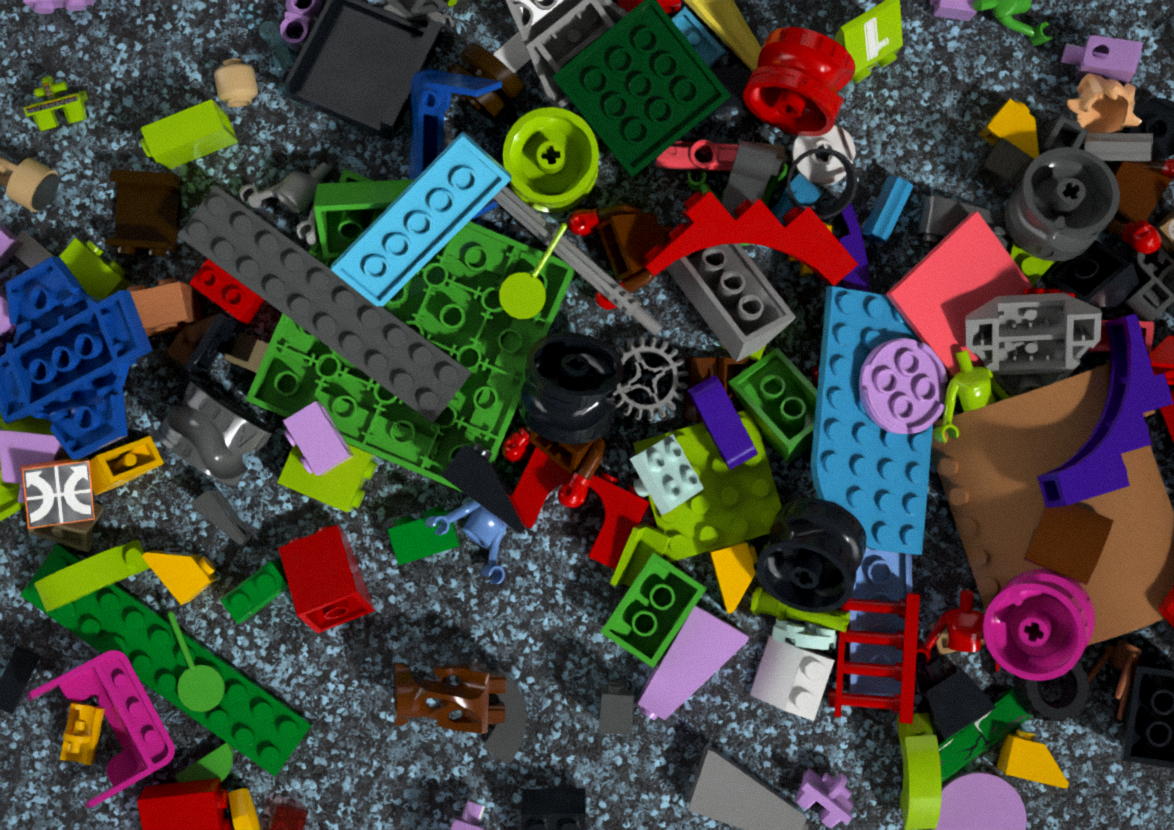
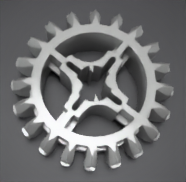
(669, 367)

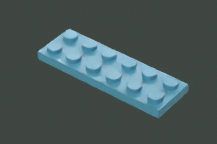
(421, 220)

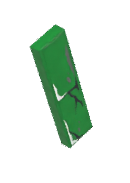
(981, 734)

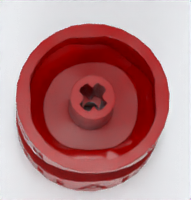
(799, 81)

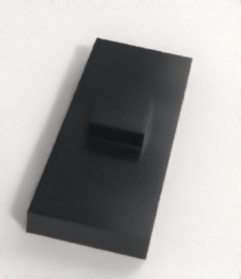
(16, 678)

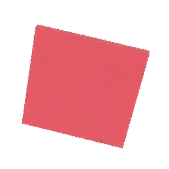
(953, 282)

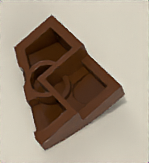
(704, 367)

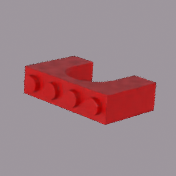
(622, 507)

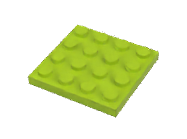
(730, 507)

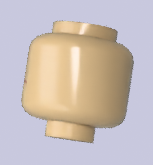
(236, 83)

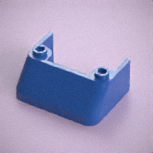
(428, 102)

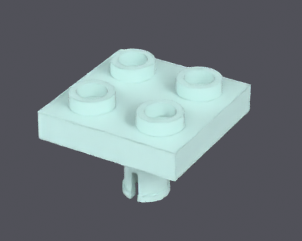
(665, 475)

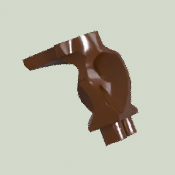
(469, 696)

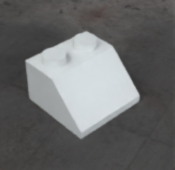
(792, 678)

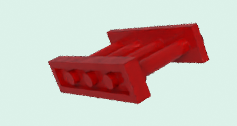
(902, 671)

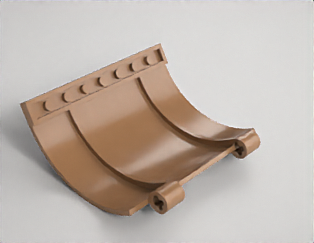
(999, 502)

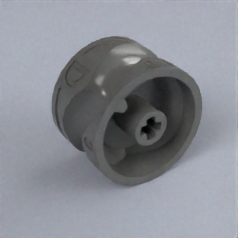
(1061, 204)
(213, 433)

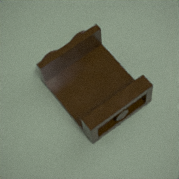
(146, 212)

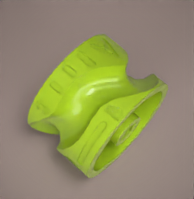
(545, 136)

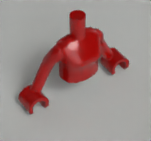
(963, 628)

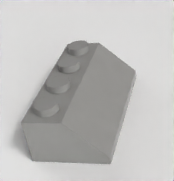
(732, 297)

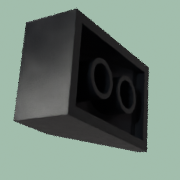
(483, 482)

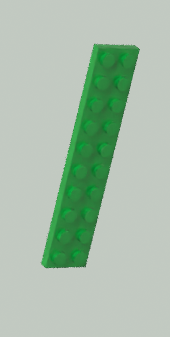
(117, 620)

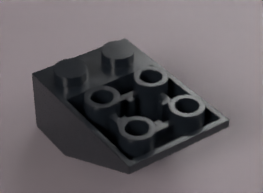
(553, 809)

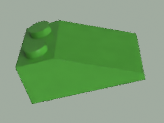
(779, 403)

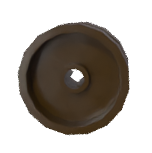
(485, 65)

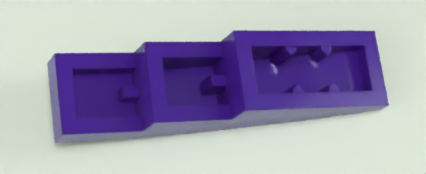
(853, 242)

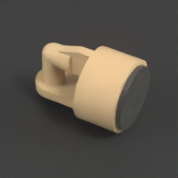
(29, 183)

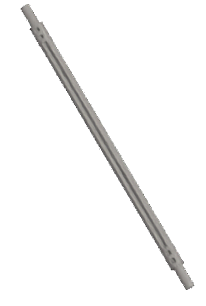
(569, 253)

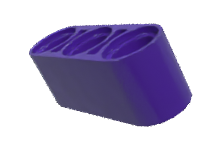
(722, 422)

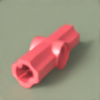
(682, 156)

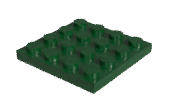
(641, 86)

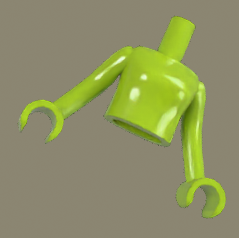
(974, 390)

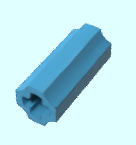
(887, 209)

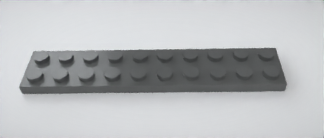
(324, 304)

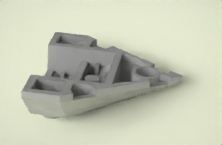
(1032, 338)

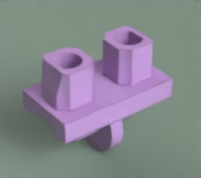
(829, 793)

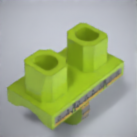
(44, 111)

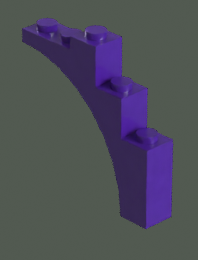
(1122, 426)

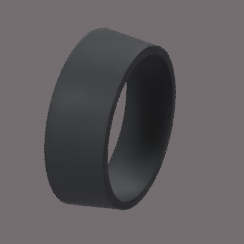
(846, 197)

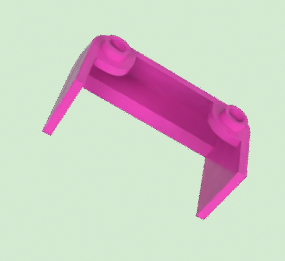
(128, 713)

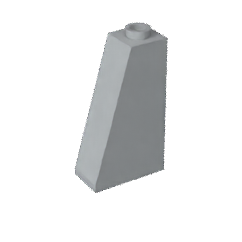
(738, 798)

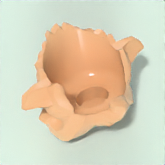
(1104, 105)

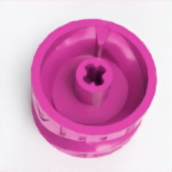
(1039, 625)

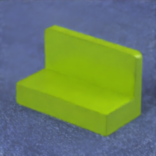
(638, 549)

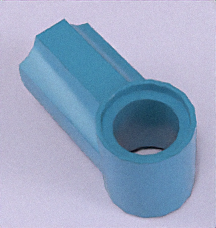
(803, 191)

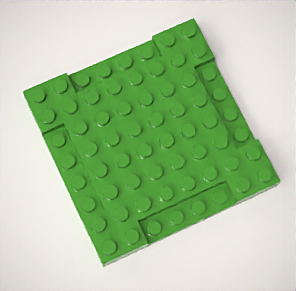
(457, 310)

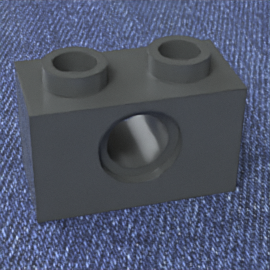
(616, 708)

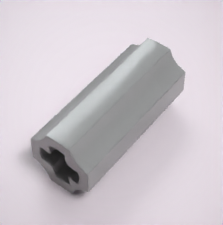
(1120, 146)

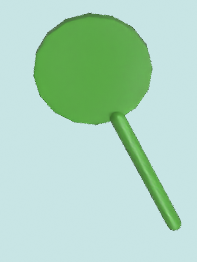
(201, 685)

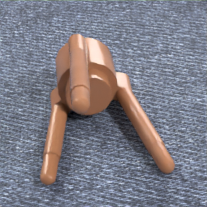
(1124, 658)

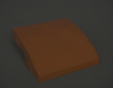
(1069, 541)

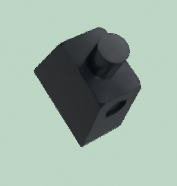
(952, 698)

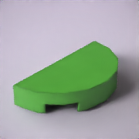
(213, 765)

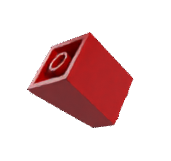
(325, 579)

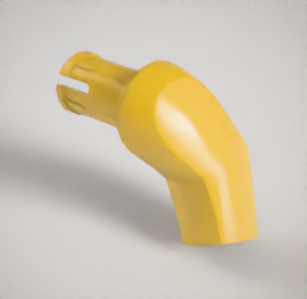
(243, 810)

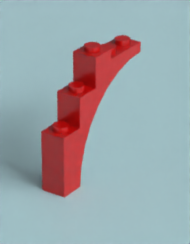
(711, 225)

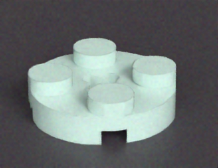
(805, 636)

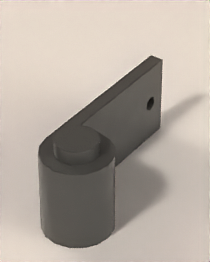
(750, 174)
(942, 215)

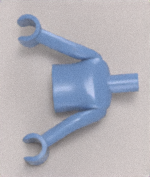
(481, 528)

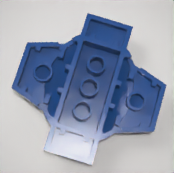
(69, 357)

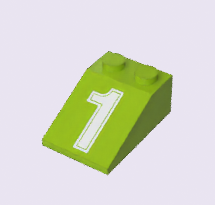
(873, 38)

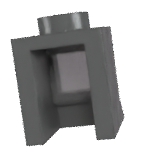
(1063, 133)

